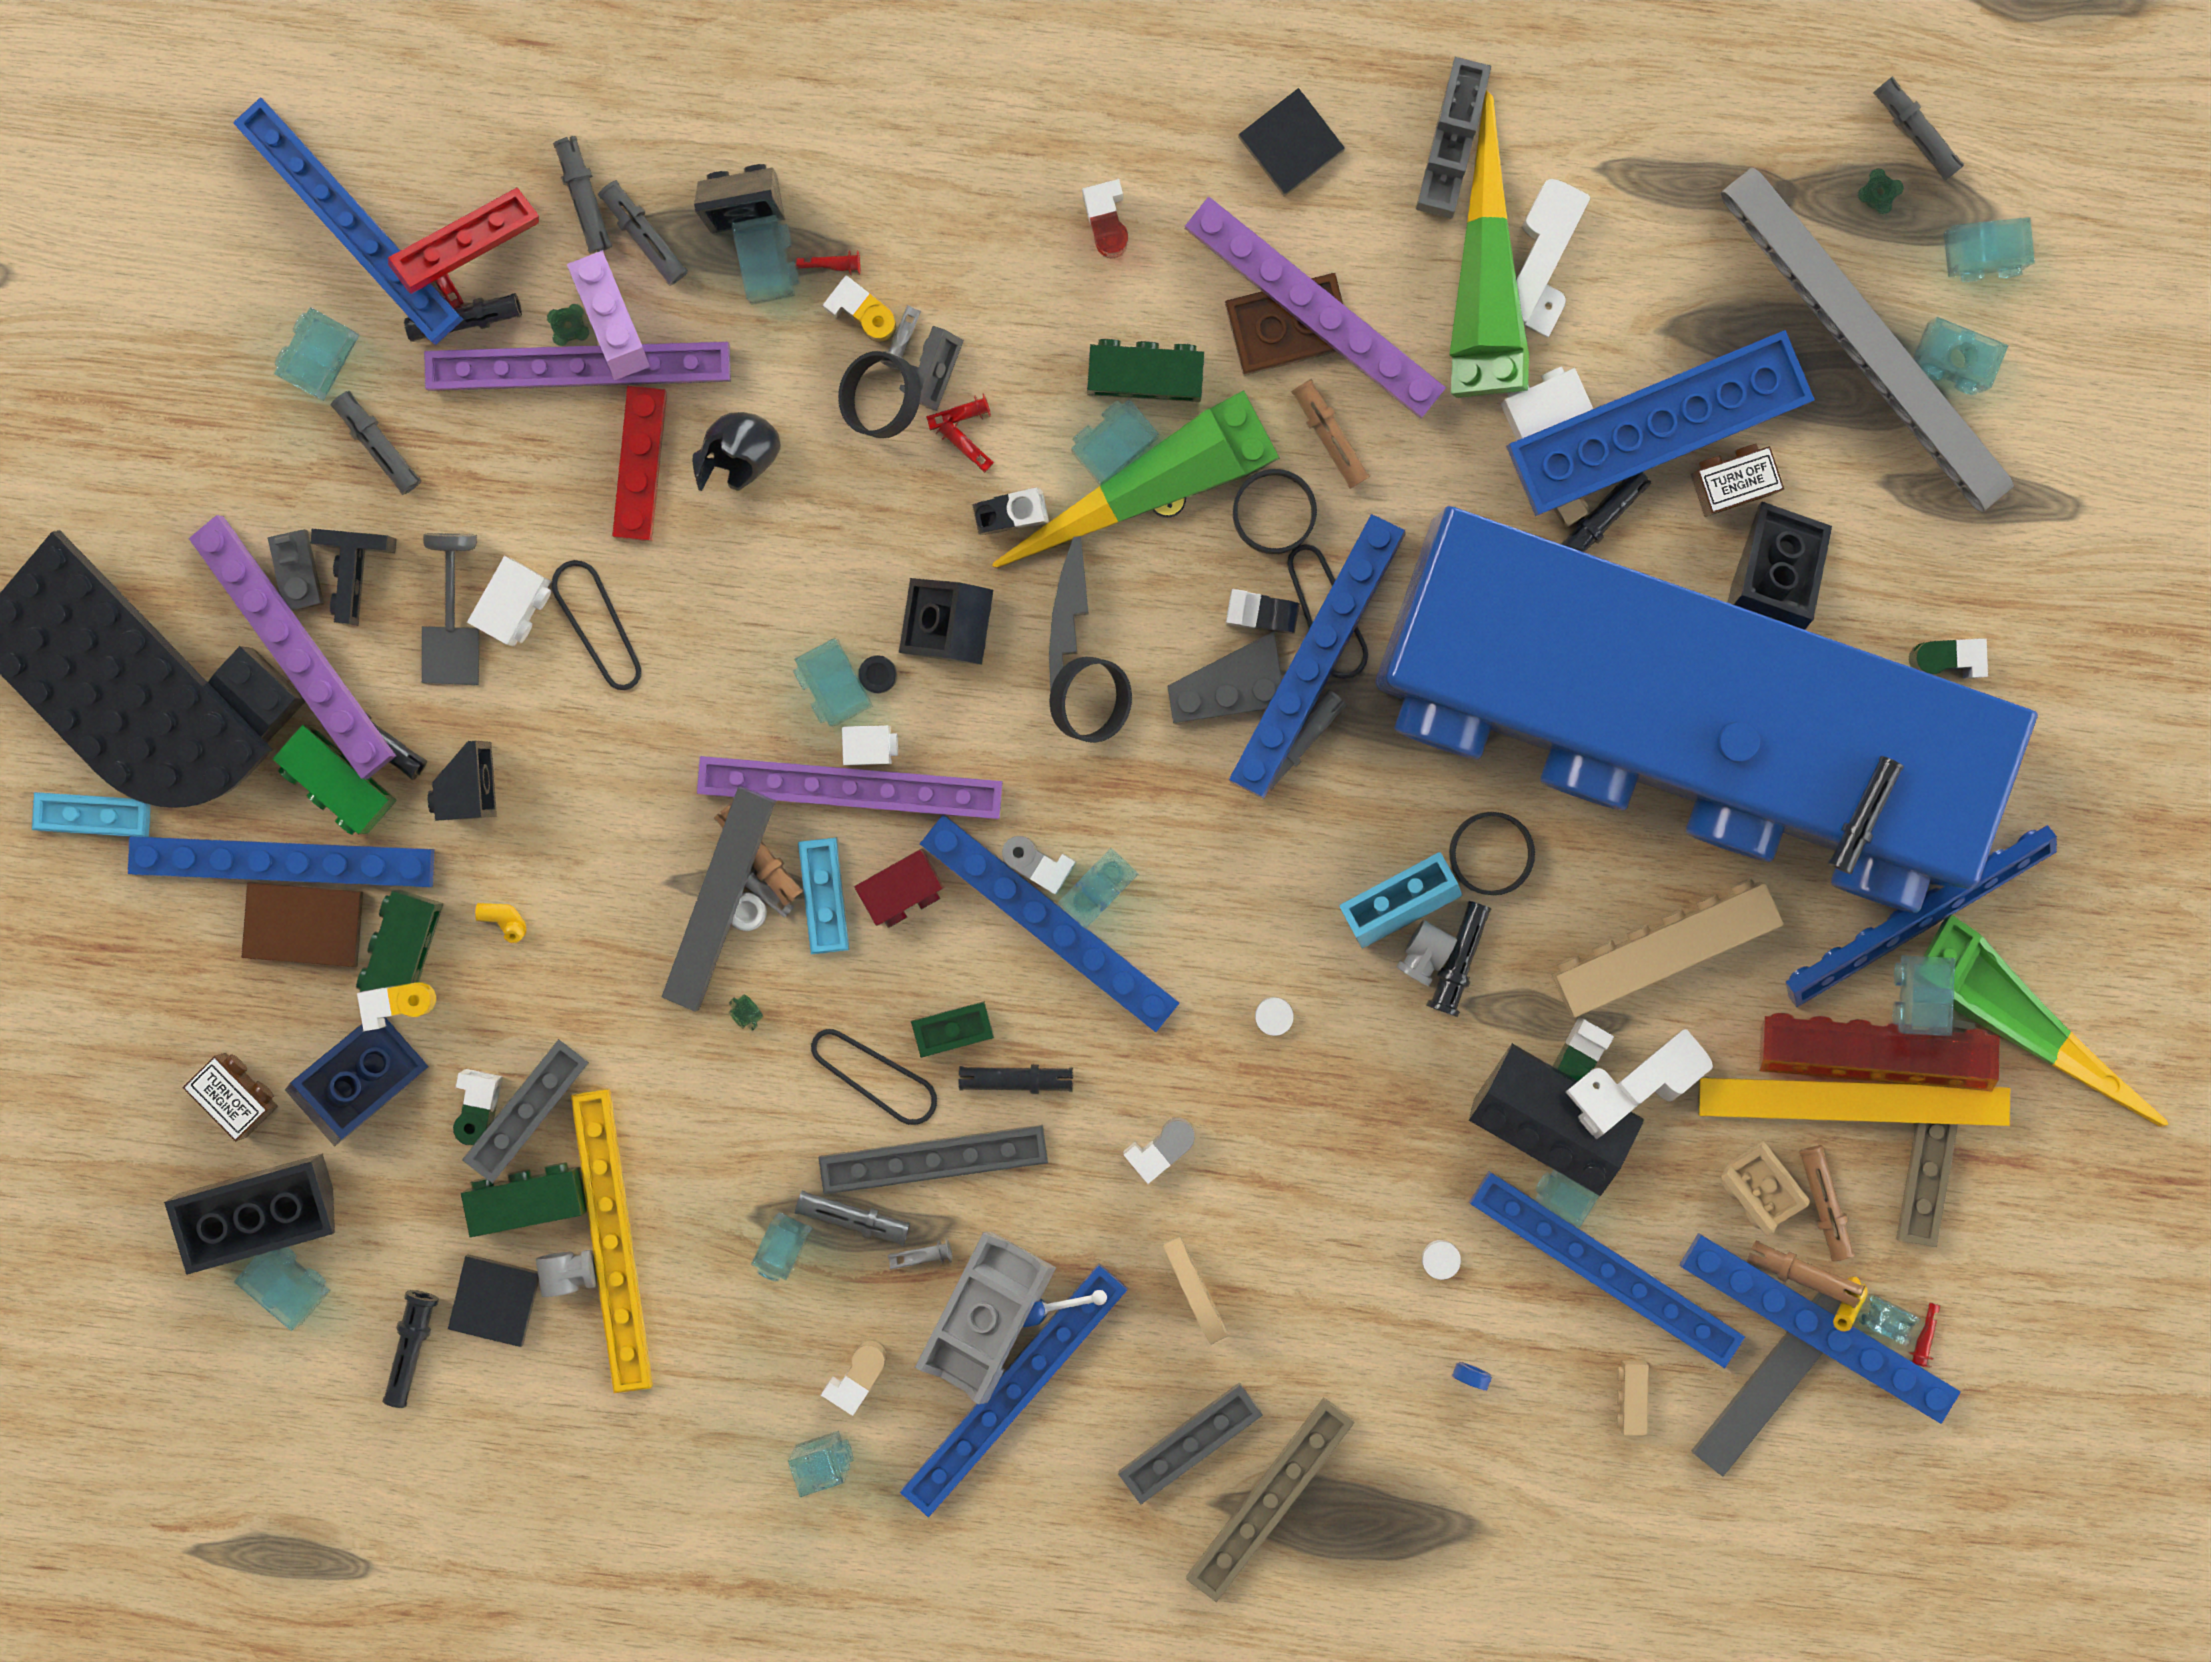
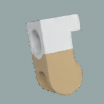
(865, 1369)

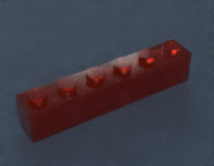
(1878, 1053)

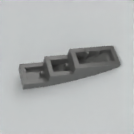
(1453, 137)
(1069, 602)

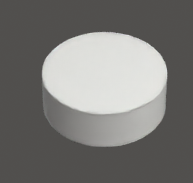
(750, 912)
(1274, 1016)
(1441, 1259)

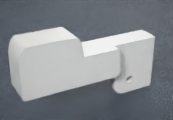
(1551, 225)
(1666, 1072)

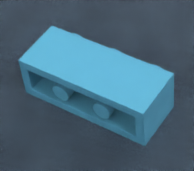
(1401, 900)

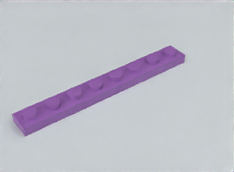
(1314, 307)
(572, 367)
(292, 647)
(852, 787)

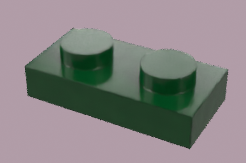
(952, 1029)

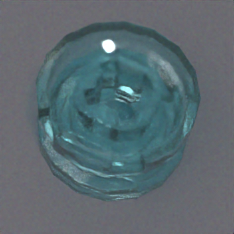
(1889, 1320)

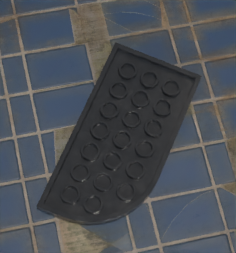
(118, 685)

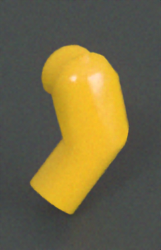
(506, 917)
(1846, 1314)

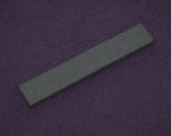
(718, 898)
(933, 1159)
(1759, 1398)

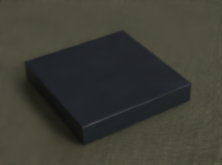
(1291, 142)
(494, 1300)

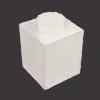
(868, 745)

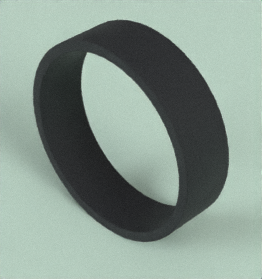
(848, 387)
(1278, 472)
(1122, 703)
(1530, 861)

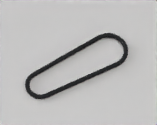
(1306, 612)
(614, 616)
(883, 1059)

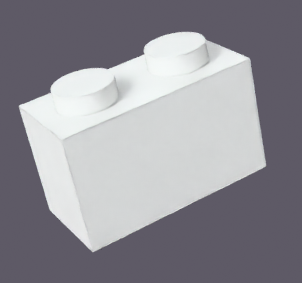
(1546, 404)
(510, 602)

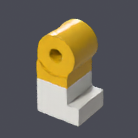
(862, 307)
(405, 999)

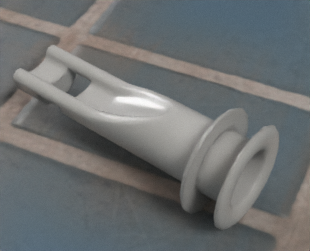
(902, 336)
(765, 893)
(922, 1255)

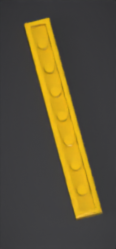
(1852, 1101)
(611, 1241)

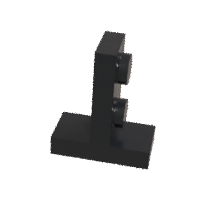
(349, 567)

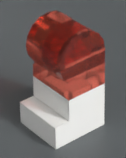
(1107, 231)

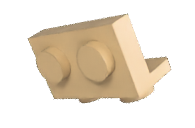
(1763, 1188)

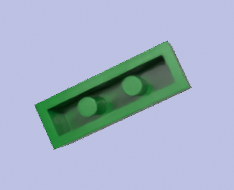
(333, 781)

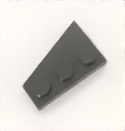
(1229, 685)

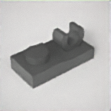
(936, 365)
(295, 569)

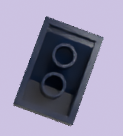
(355, 1080)

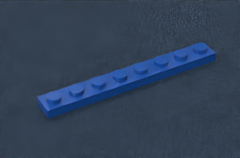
(343, 217)
(1317, 656)
(281, 861)
(1049, 923)
(1904, 926)
(1607, 1269)
(1817, 1329)
(1012, 1393)

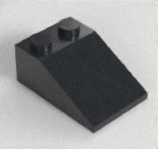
(738, 197)
(1781, 566)
(256, 691)

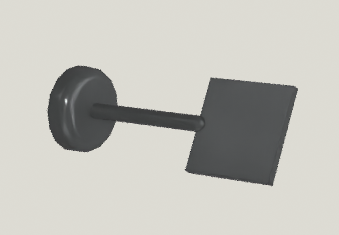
(450, 652)

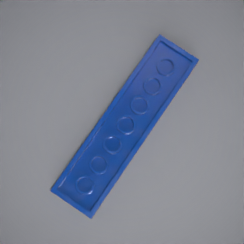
(1660, 423)

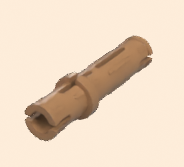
(1308, 394)
(770, 869)
(1839, 1246)
(1805, 1274)

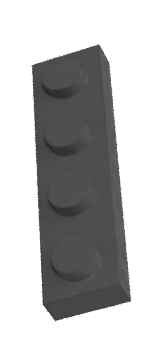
(525, 1111)
(1190, 1443)

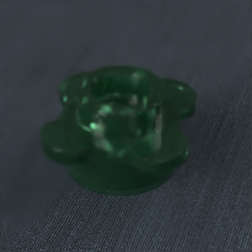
(1870, 196)
(559, 317)
(745, 1012)

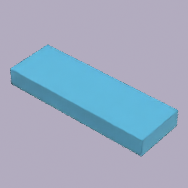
(90, 815)
(823, 895)

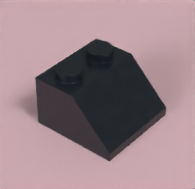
(946, 620)
(465, 785)

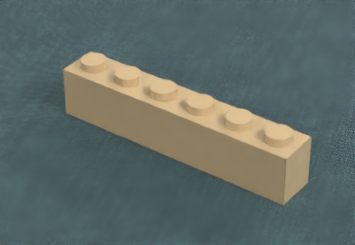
(1666, 948)

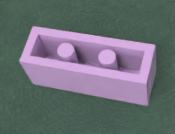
(608, 315)

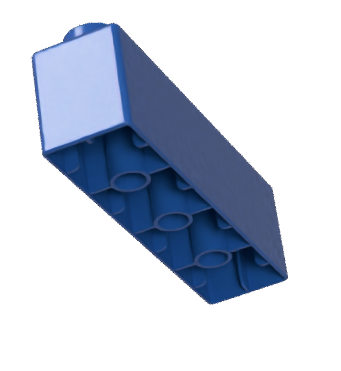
(1643, 676)

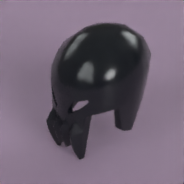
(739, 444)

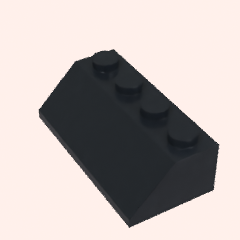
(1530, 1110)
(253, 1214)

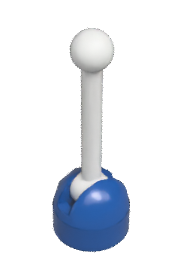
(1040, 1309)

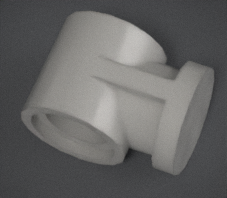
(1426, 952)
(563, 1272)

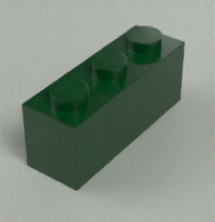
(1145, 371)
(402, 941)
(524, 1200)

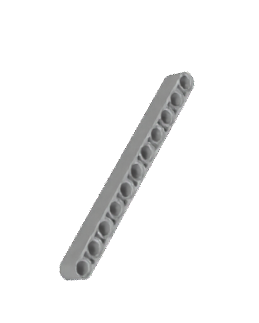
(1866, 339)

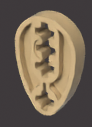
(1195, 1290)

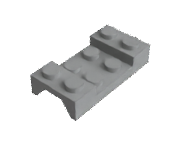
(985, 1316)

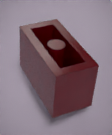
(899, 888)

